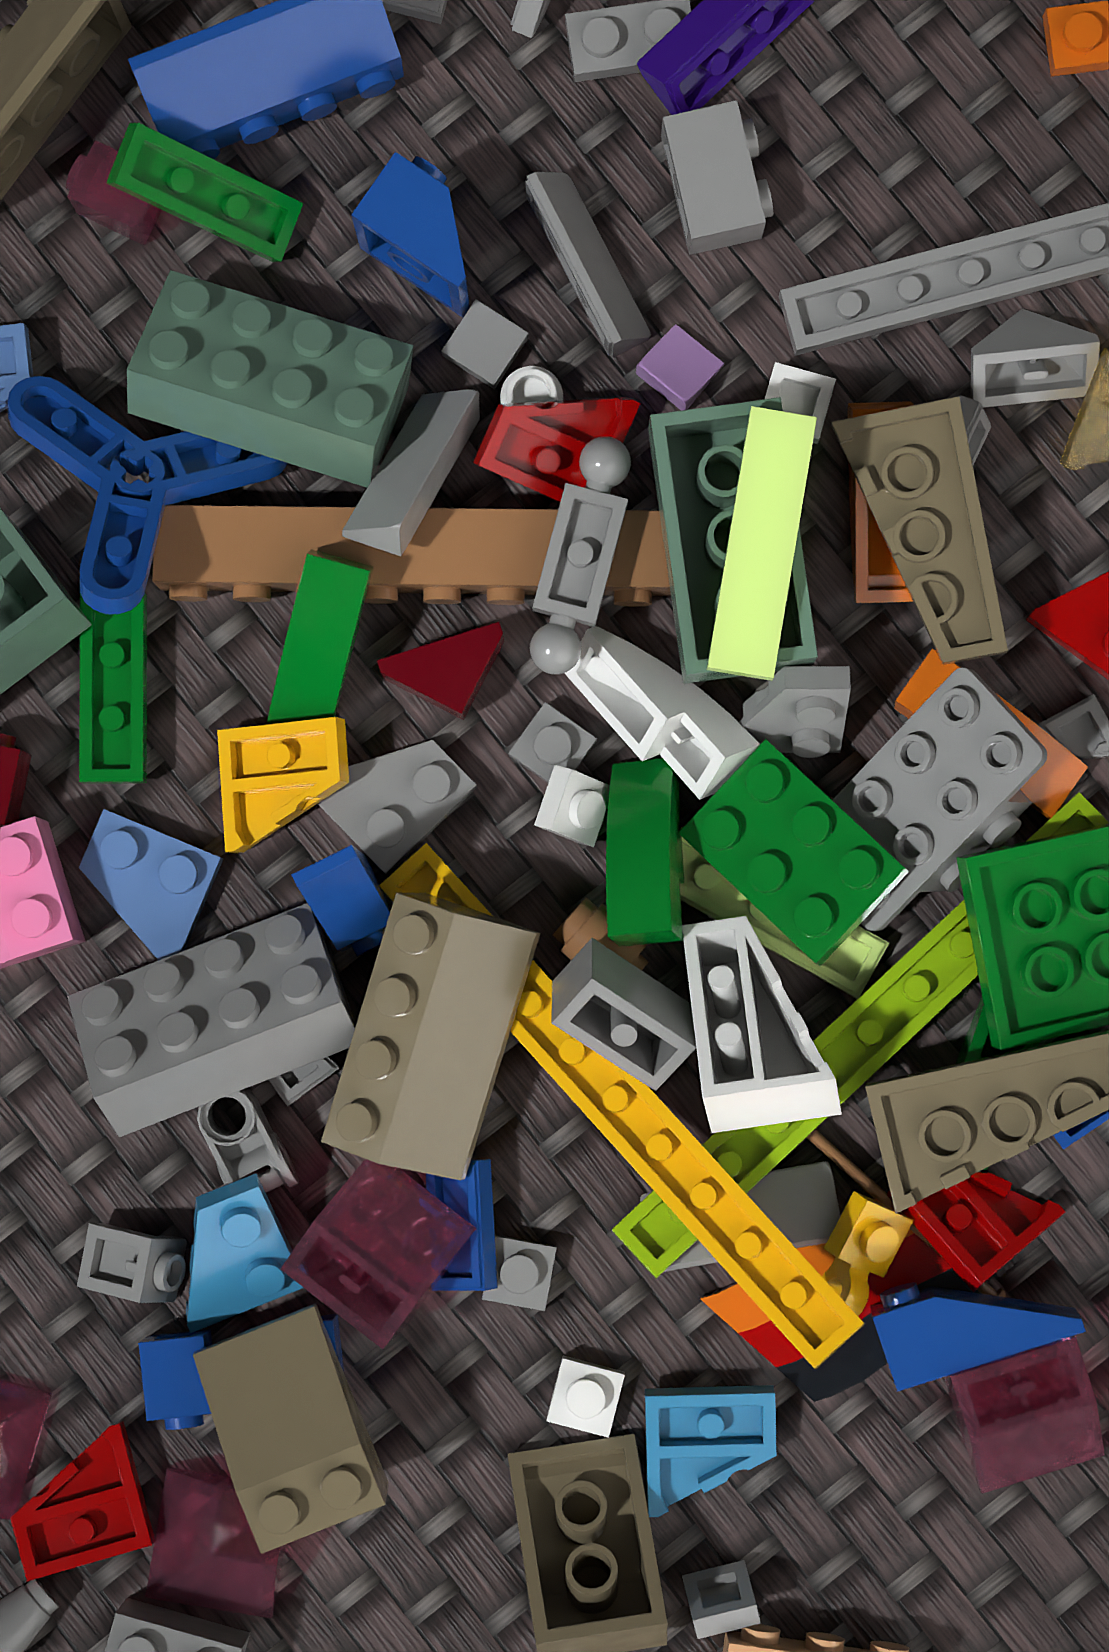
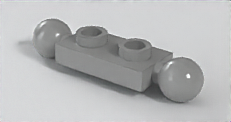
(580, 555)

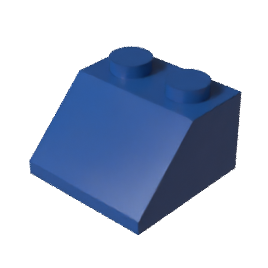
(413, 230)

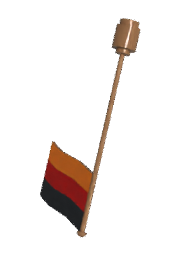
(913, 1262)

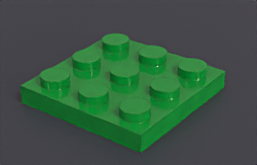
(1041, 934)

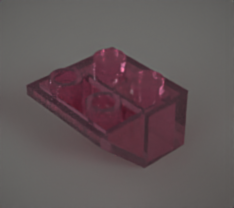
(378, 1250)
(1027, 1414)

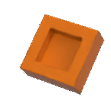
(1077, 38)

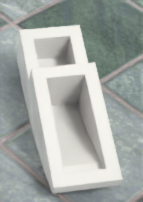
(660, 713)

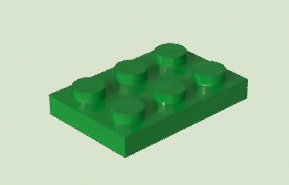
(793, 852)

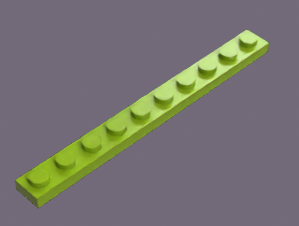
(854, 1050)

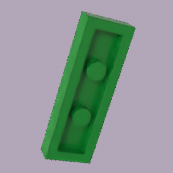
(204, 192)
(113, 697)

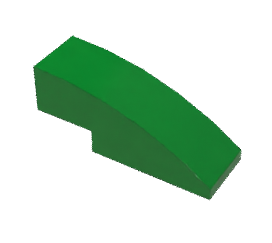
(319, 638)
(644, 854)

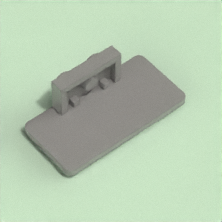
(944, 787)

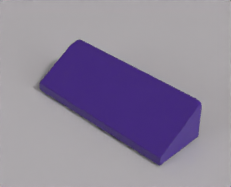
(713, 48)

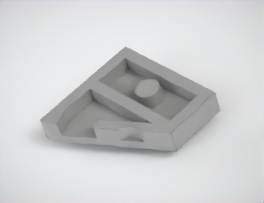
(801, 710)
(398, 800)

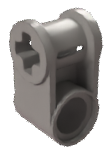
(248, 1148)

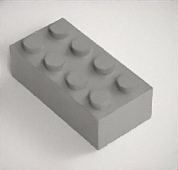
(212, 1020)

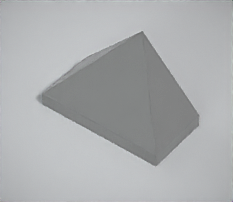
(1032, 361)

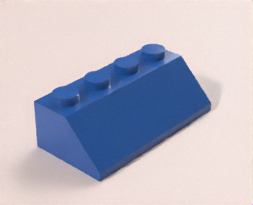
(267, 70)

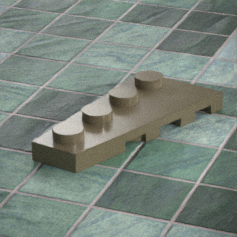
(928, 508)
(974, 1113)

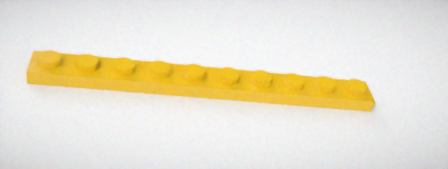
(664, 1153)

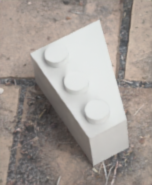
(748, 1036)

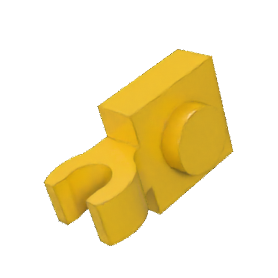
(863, 1243)

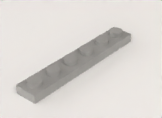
(947, 280)

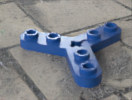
(125, 514)

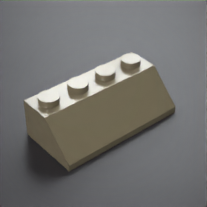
(46, 68)
(430, 1036)

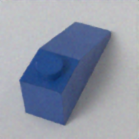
(346, 900)
(952, 1330)

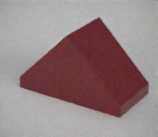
(447, 670)

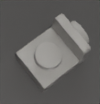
(132, 1264)

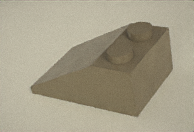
(290, 1429)
(588, 1547)

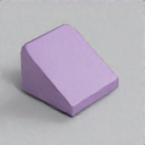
(679, 367)

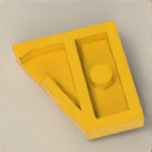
(277, 775)

